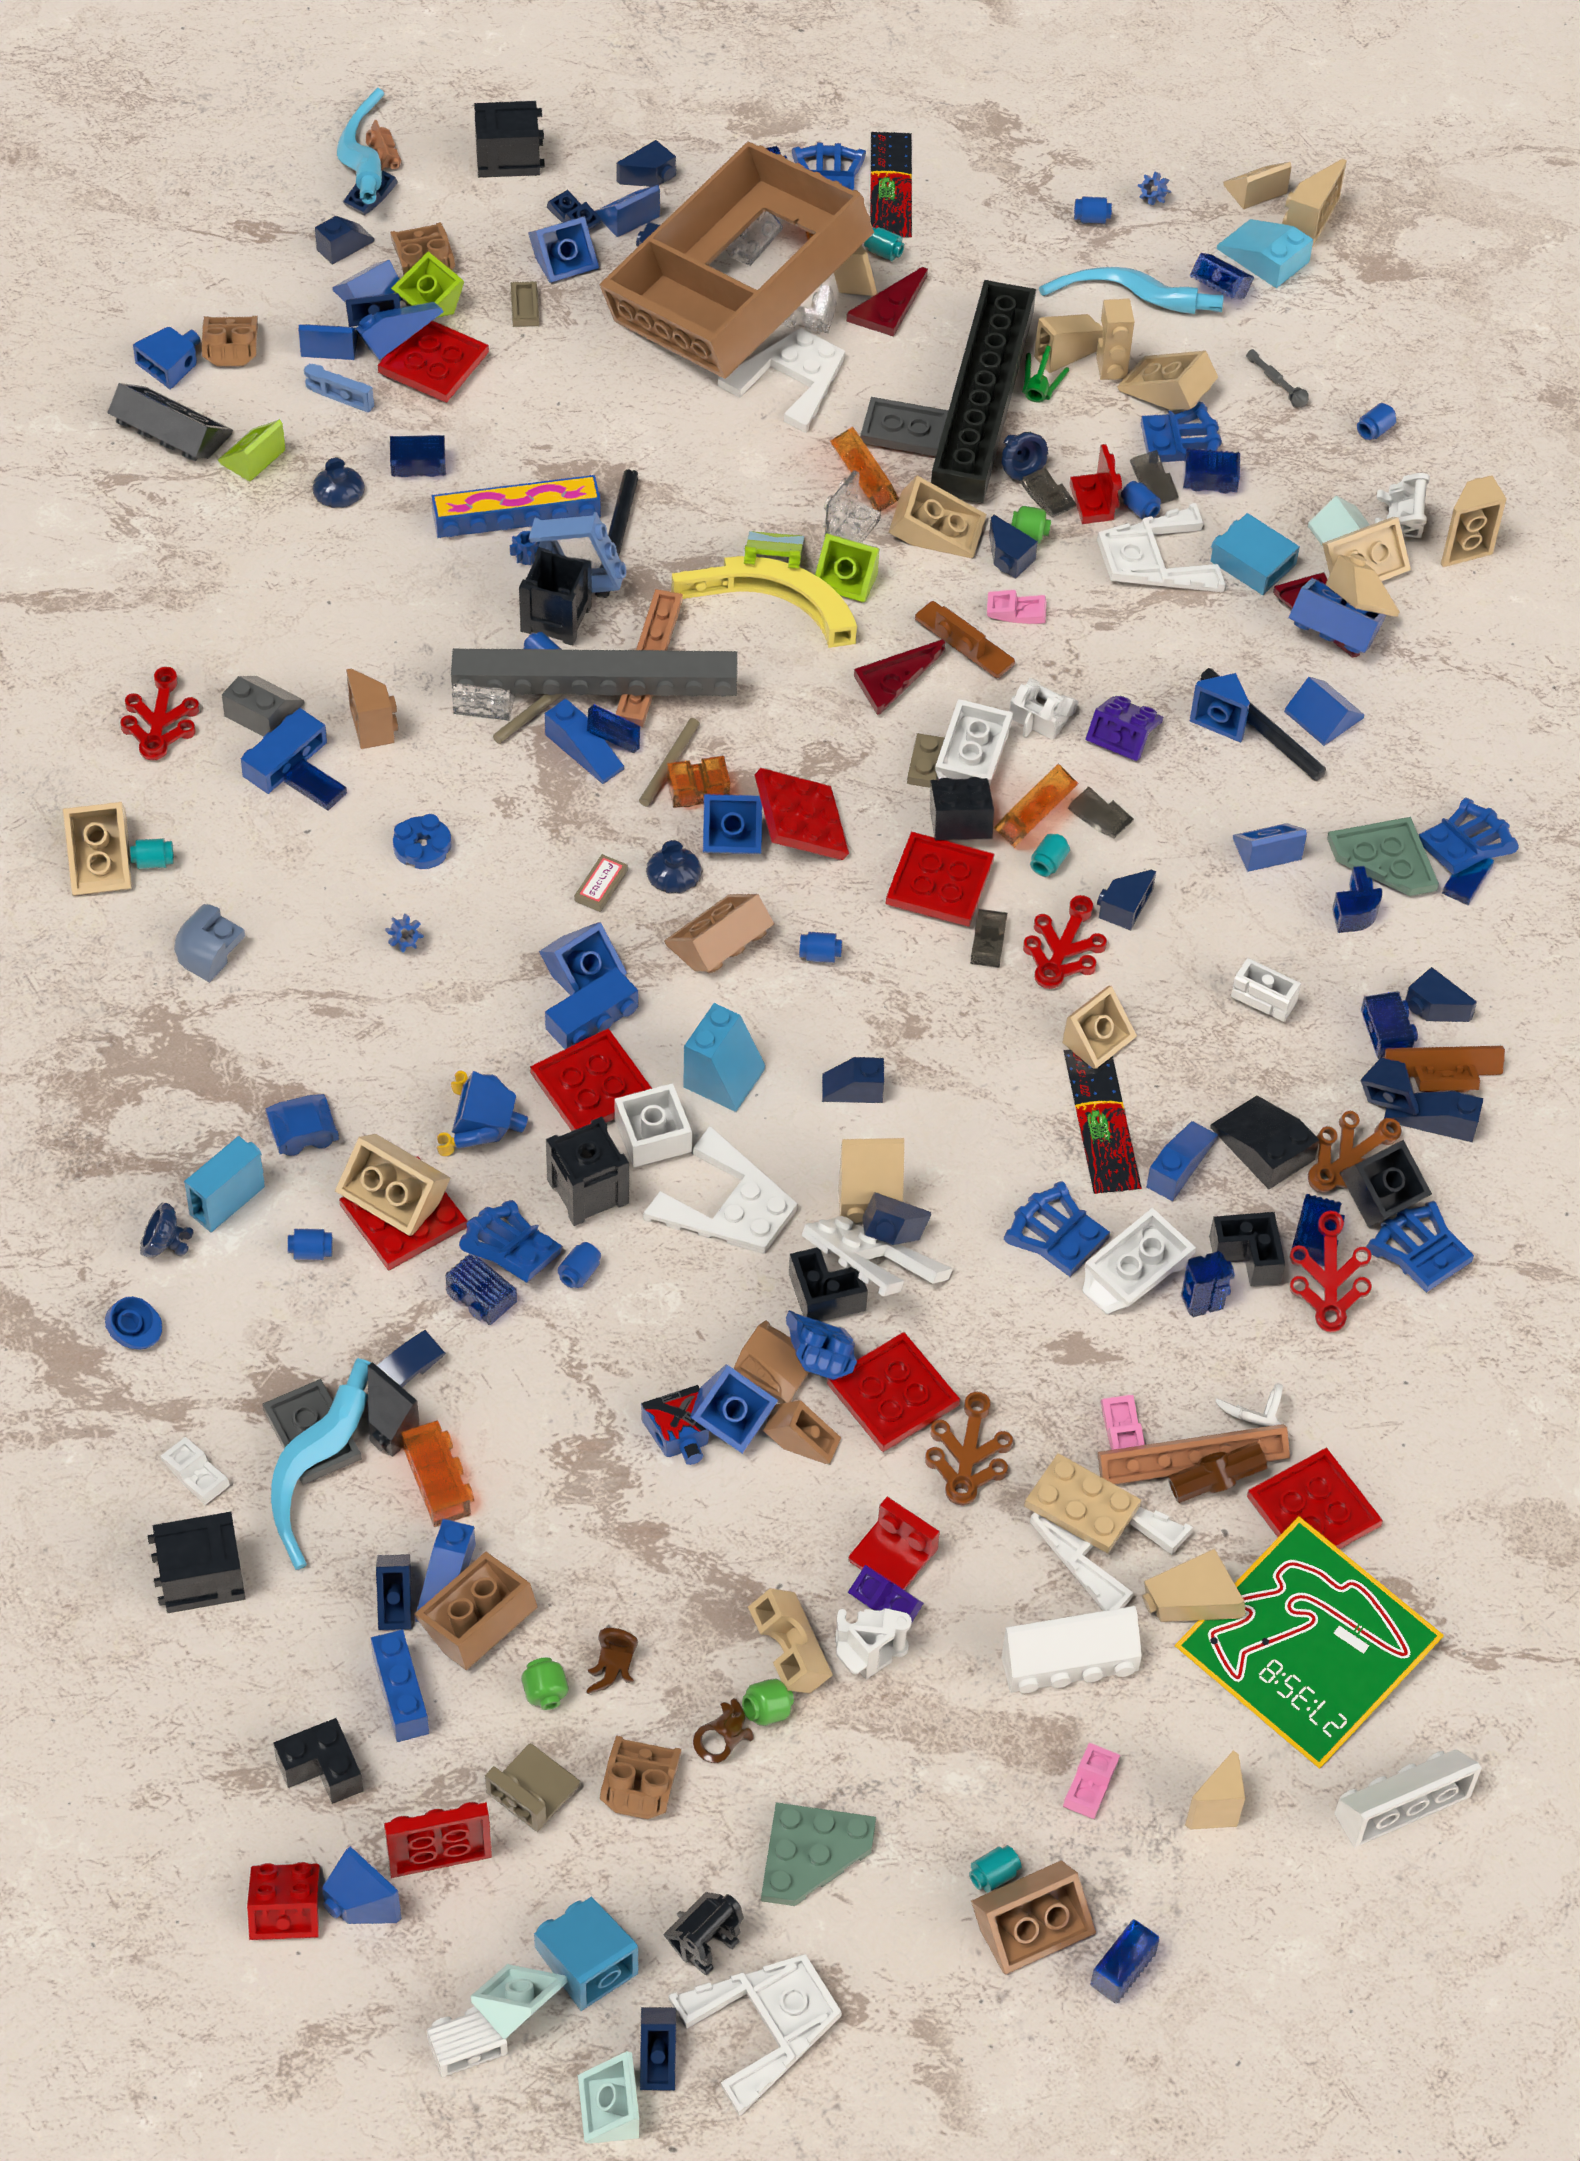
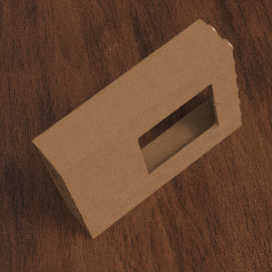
(705, 315)

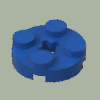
(418, 828)

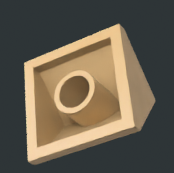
(1260, 184)
(856, 275)
(1098, 1028)
(1219, 1798)

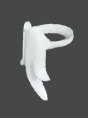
(1265, 1419)

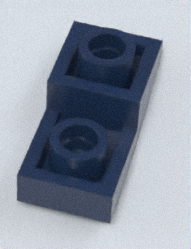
(353, 198)
(567, 208)
(412, 1358)

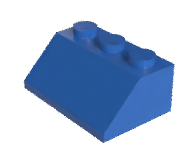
(1334, 617)

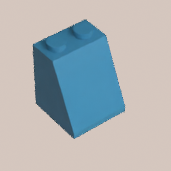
(722, 1059)
(588, 1950)

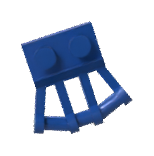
(845, 178)
(1165, 433)
(1458, 851)
(1073, 1241)
(516, 1247)
(1430, 1262)

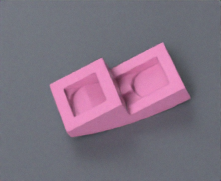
(1010, 608)
(1122, 1422)
(1091, 1780)

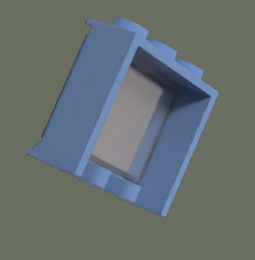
(585, 539)

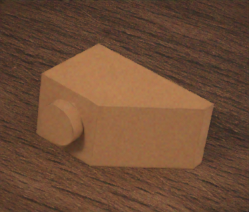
(801, 1431)

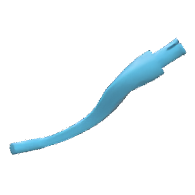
(359, 157)
(1146, 287)
(314, 1446)

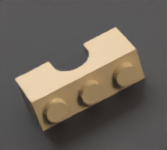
(1115, 346)
(782, 1618)

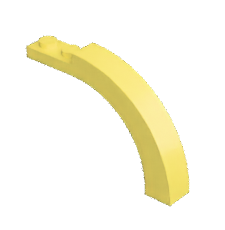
(775, 579)

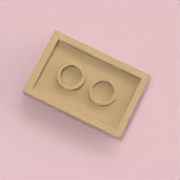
(1378, 543)
(1082, 1503)

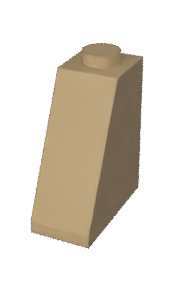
(1069, 338)
(1194, 1591)

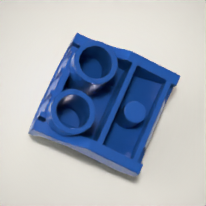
(301, 1124)
(821, 1346)

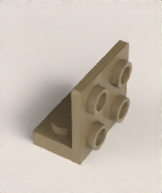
(531, 1786)

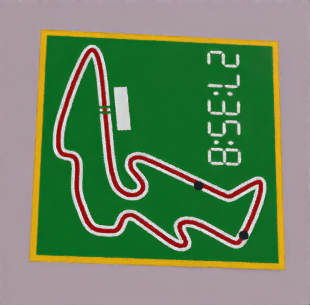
(1314, 1643)

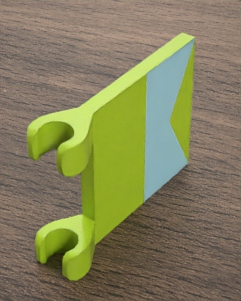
(774, 545)

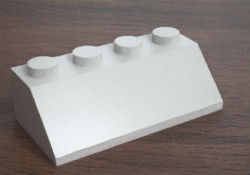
(1072, 1650)
(1407, 1796)

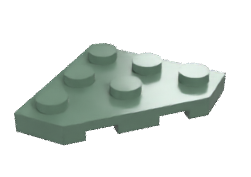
(1388, 852)
(811, 1850)

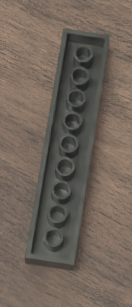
(983, 390)

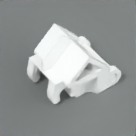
(1407, 503)
(1046, 718)
(872, 1640)

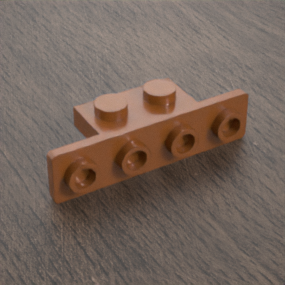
(965, 638)
(1449, 1067)

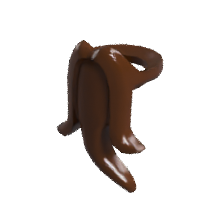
(615, 1655)
(726, 1725)

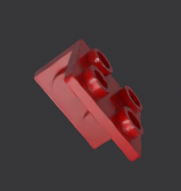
(1098, 493)
(896, 1544)
(283, 1901)

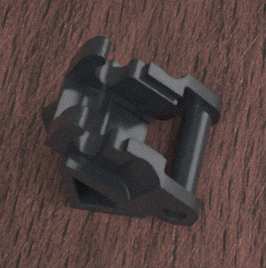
(706, 1919)

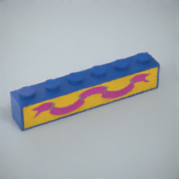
(514, 505)

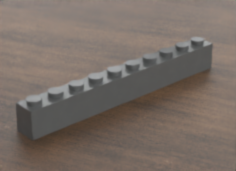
(598, 671)

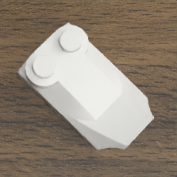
(973, 741)
(1135, 1262)

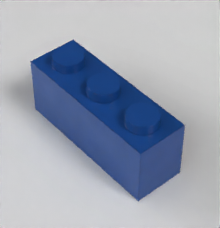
(280, 750)
(592, 1009)
(399, 1685)

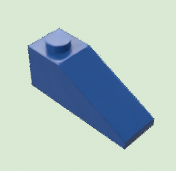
(392, 327)
(568, 730)
(1179, 1160)
(448, 1558)

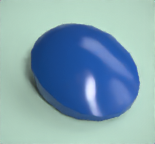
(133, 1323)

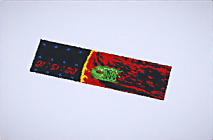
(891, 182)
(1103, 1125)

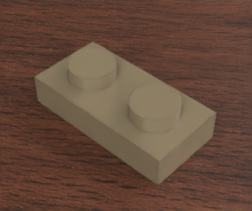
(924, 760)

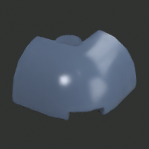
(206, 942)

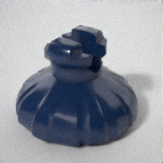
(1024, 454)
(337, 485)
(673, 868)
(164, 1233)

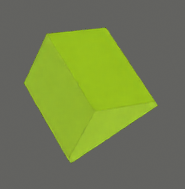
(430, 282)
(255, 450)
(848, 566)

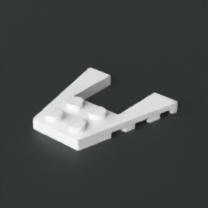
(800, 357)
(1135, 558)
(749, 1216)
(855, 1249)
(1099, 1584)
(790, 2003)

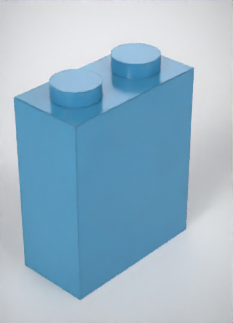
(1254, 553)
(225, 1183)

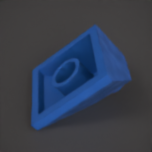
(564, 249)
(581, 957)
(360, 1892)

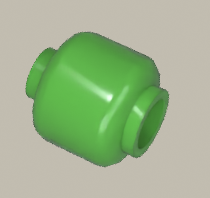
(1032, 522)
(544, 1683)
(767, 1702)

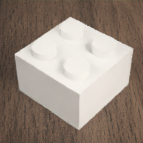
(653, 1125)

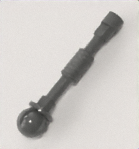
(1297, 396)

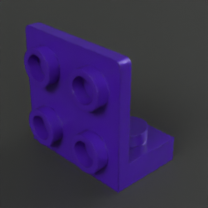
(1122, 726)

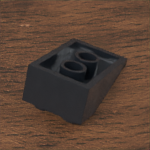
(1267, 1140)

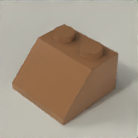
(371, 710)

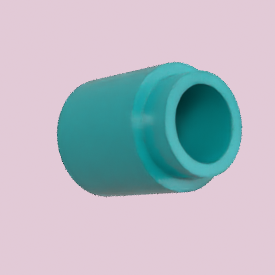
(885, 244)
(152, 853)
(1049, 854)
(995, 1868)

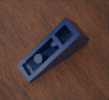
(1443, 1114)

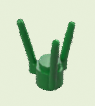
(1037, 387)

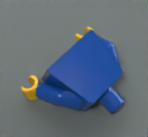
(482, 1112)

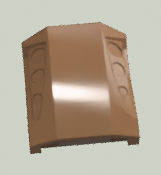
(415, 243)
(229, 340)
(771, 1363)
(639, 1778)

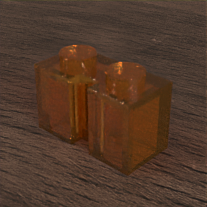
(690, 782)

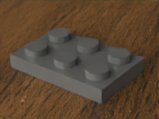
(903, 426)
(298, 1411)

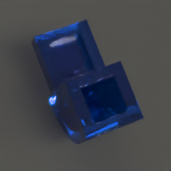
(1358, 907)

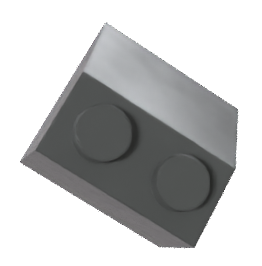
(258, 704)

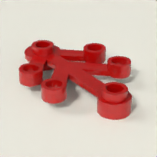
(154, 744)
(1064, 947)
(1330, 1278)

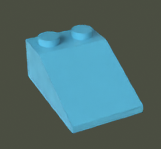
(1268, 250)

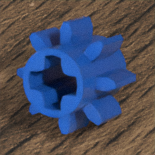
(1147, 184)
(523, 548)
(412, 936)

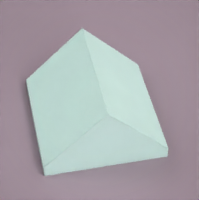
(1336, 520)
(515, 1996)
(609, 2101)

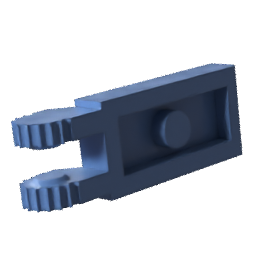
(339, 388)

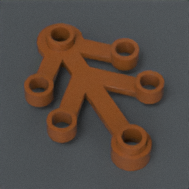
(1347, 1155)
(968, 1454)

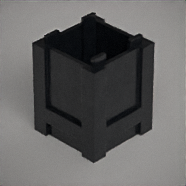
(508, 139)
(555, 595)
(587, 1171)
(197, 1562)

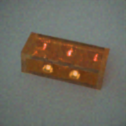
(872, 479)
(1036, 805)
(437, 1472)

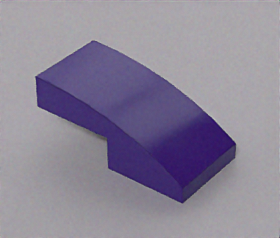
(881, 1593)

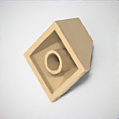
(1360, 586)

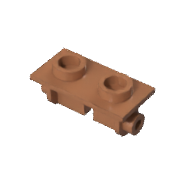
(382, 141)

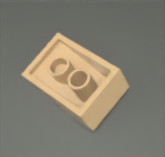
(1315, 200)
(1171, 379)
(936, 520)
(98, 848)
(869, 1168)

